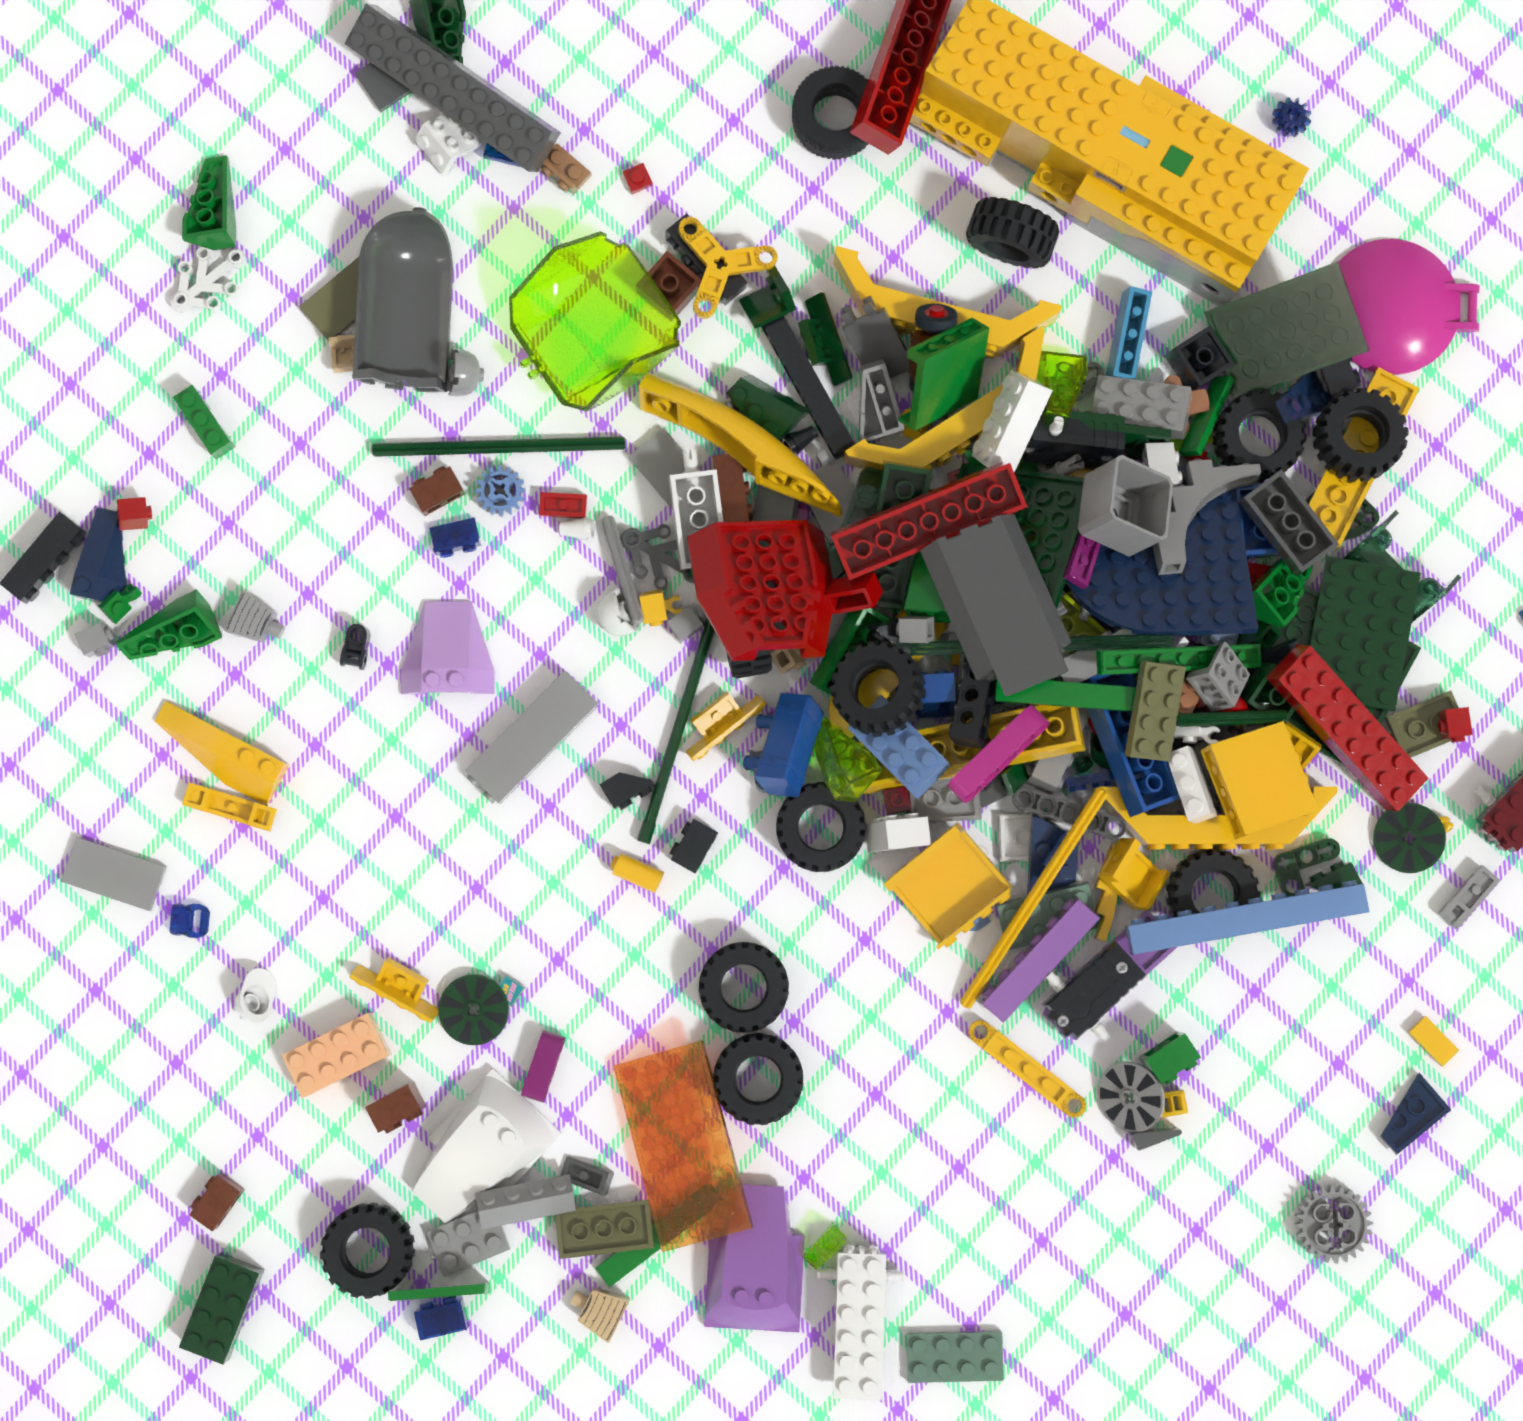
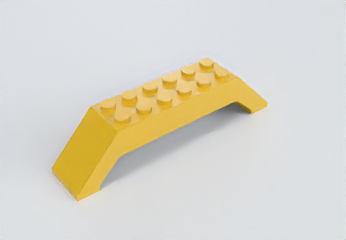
(902, 307)
(953, 434)
(1177, 832)

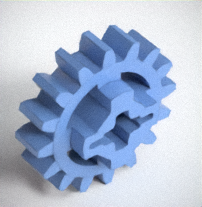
(507, 483)

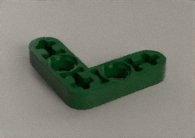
(1293, 872)

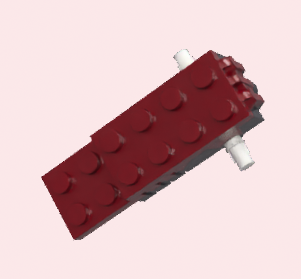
(1503, 816)

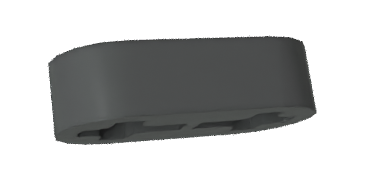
(1091, 383)

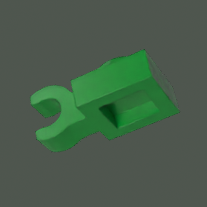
(117, 603)

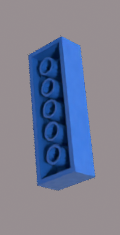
(1141, 782)

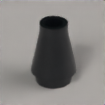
(799, 439)

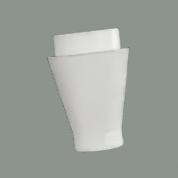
(578, 528)

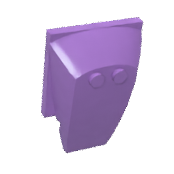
(757, 1271)

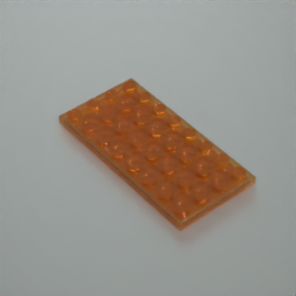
(683, 1146)

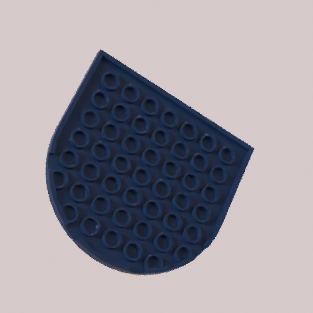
(1204, 599)

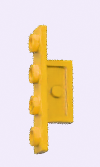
(721, 719)
(399, 986)

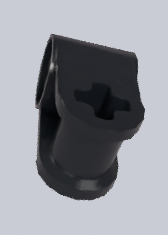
(355, 648)

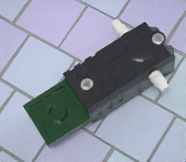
(1092, 436)

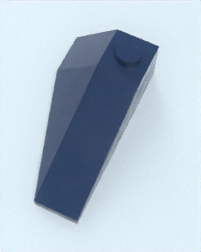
(101, 560)

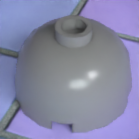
(463, 373)

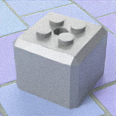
(1125, 506)

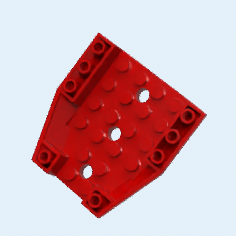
(733, 593)

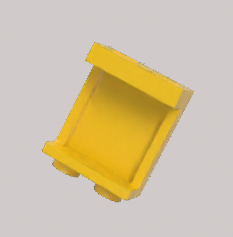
(1133, 875)

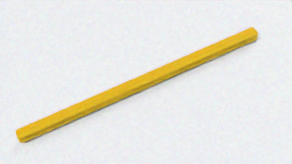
(1034, 897)

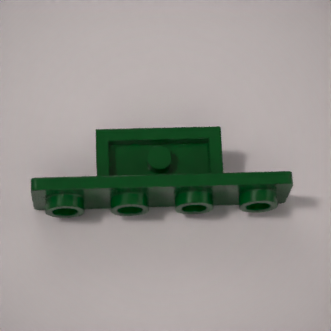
(823, 340)

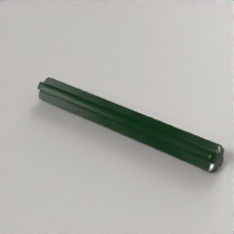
(1231, 718)

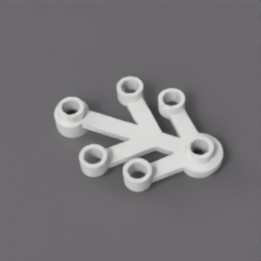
(205, 281)

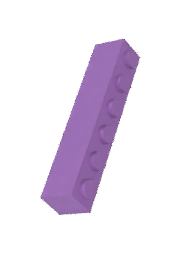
(1039, 959)

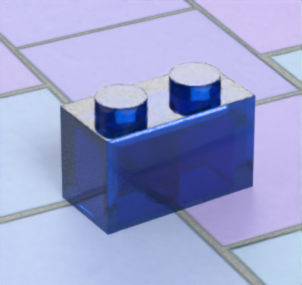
(441, 1318)

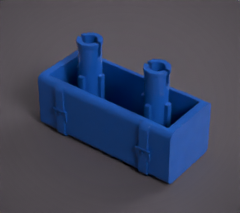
(787, 745)

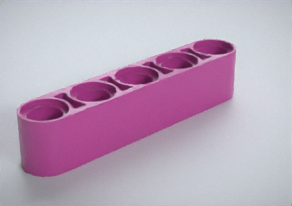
(998, 754)

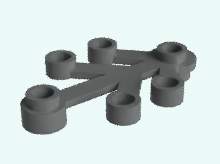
(656, 553)

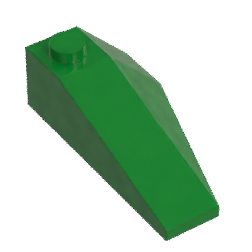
(1278, 594)

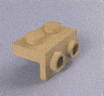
(342, 353)

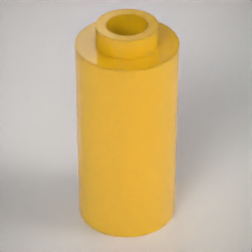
(636, 872)

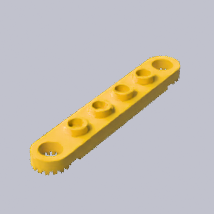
(1027, 1068)

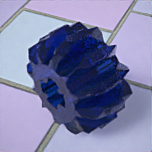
(1283, 120)

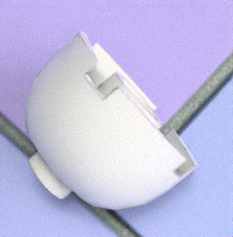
(614, 615)

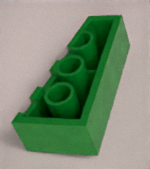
(850, 634)

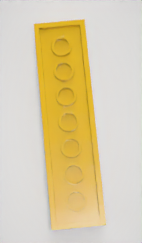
(1337, 499)

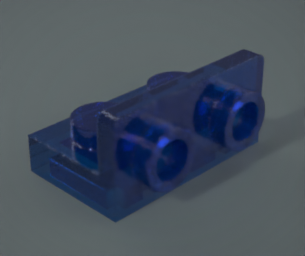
(455, 537)

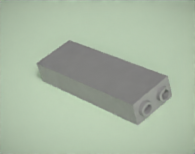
(531, 738)

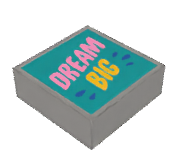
(512, 989)

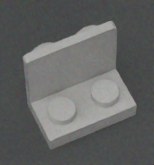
(1221, 681)

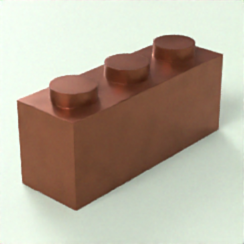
(732, 489)

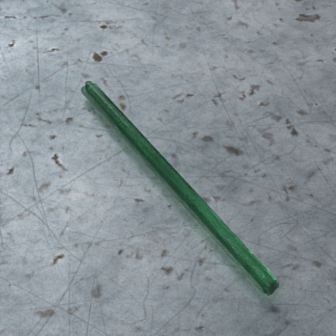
(1077, 643)

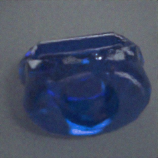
(183, 917)

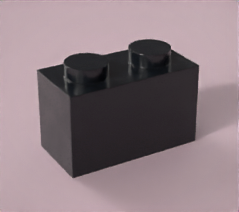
(693, 846)

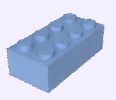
(906, 755)

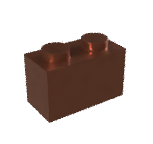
(436, 490)
(216, 1201)

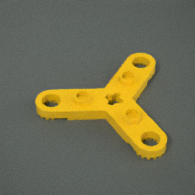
(737, 262)

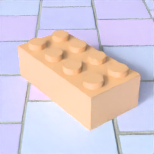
(336, 1055)

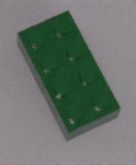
(221, 1308)

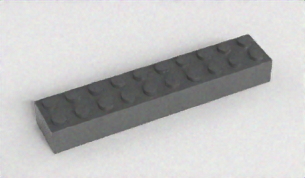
(452, 88)

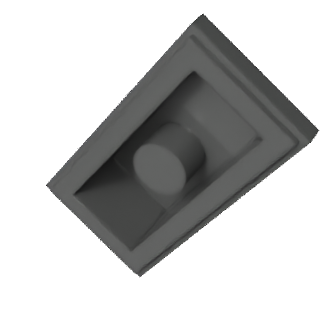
(1152, 1137)
(588, 1175)

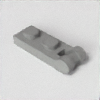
(1469, 896)

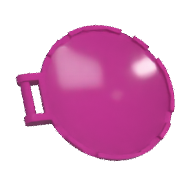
(1405, 304)

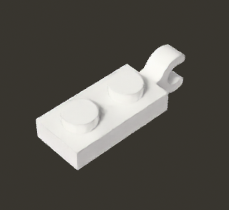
(1192, 734)

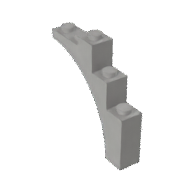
(1203, 485)

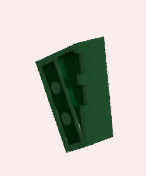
(767, 406)

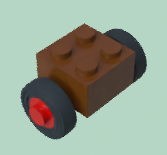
(932, 320)

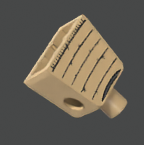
(600, 1311)

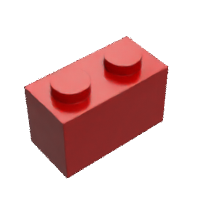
(854, 594)

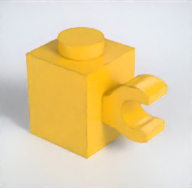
(655, 606)

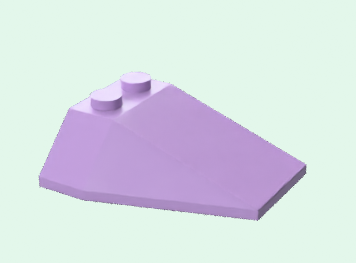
(447, 652)

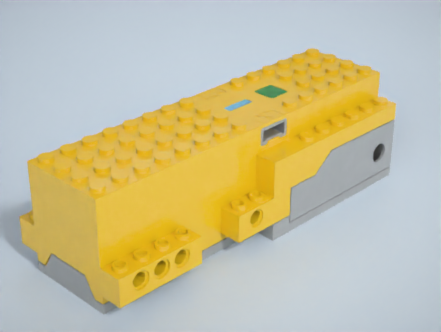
(1109, 152)

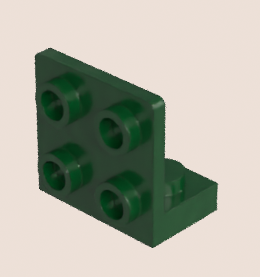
(769, 301)

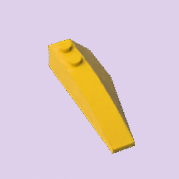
(224, 755)

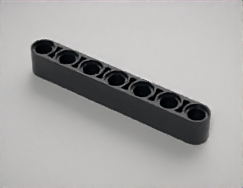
(808, 386)

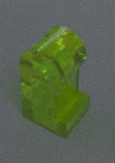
(825, 1246)

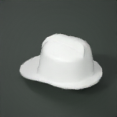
(256, 996)

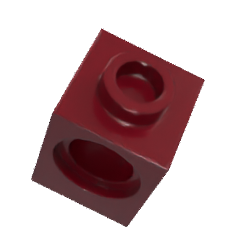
(896, 800)

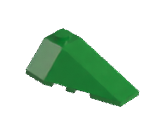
(211, 212)
(178, 625)

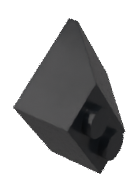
(1199, 359)

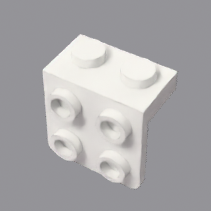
(445, 141)

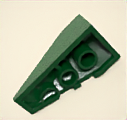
(441, 24)

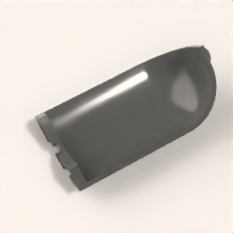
(404, 303)

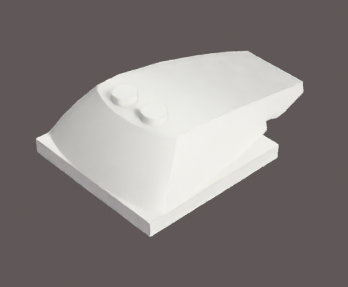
(482, 1147)

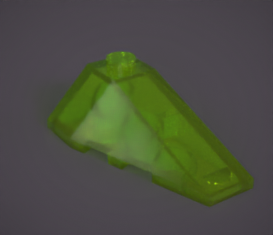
(1065, 376)
(844, 763)

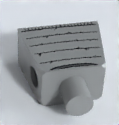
(253, 620)

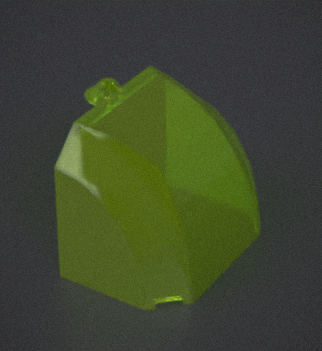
(592, 321)

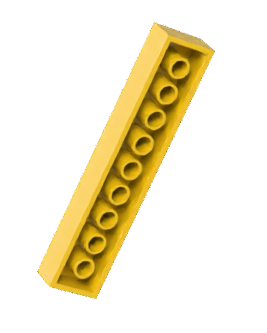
(1059, 738)

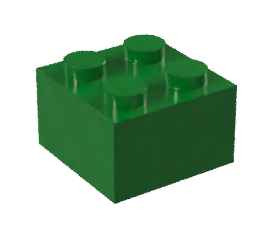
(1171, 1057)

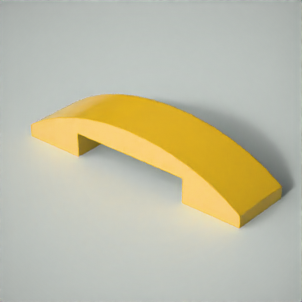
(229, 806)

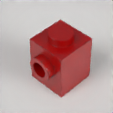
(133, 513)
(1455, 724)

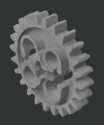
(1355, 1222)

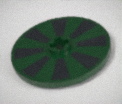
(1425, 848)
(473, 1028)

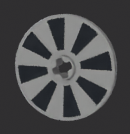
(1147, 1096)

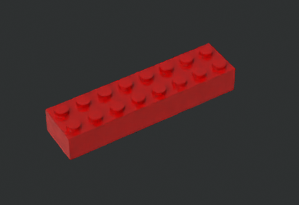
(899, 72)
(928, 517)
(1347, 727)

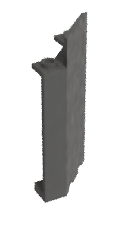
(999, 604)

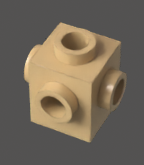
(788, 659)

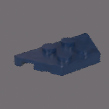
(1044, 842)

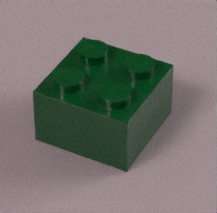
(1261, 694)

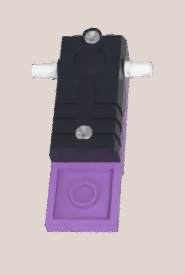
(1098, 986)

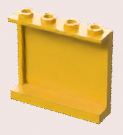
(1259, 779)
(950, 885)

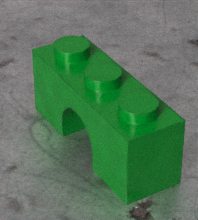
(204, 422)

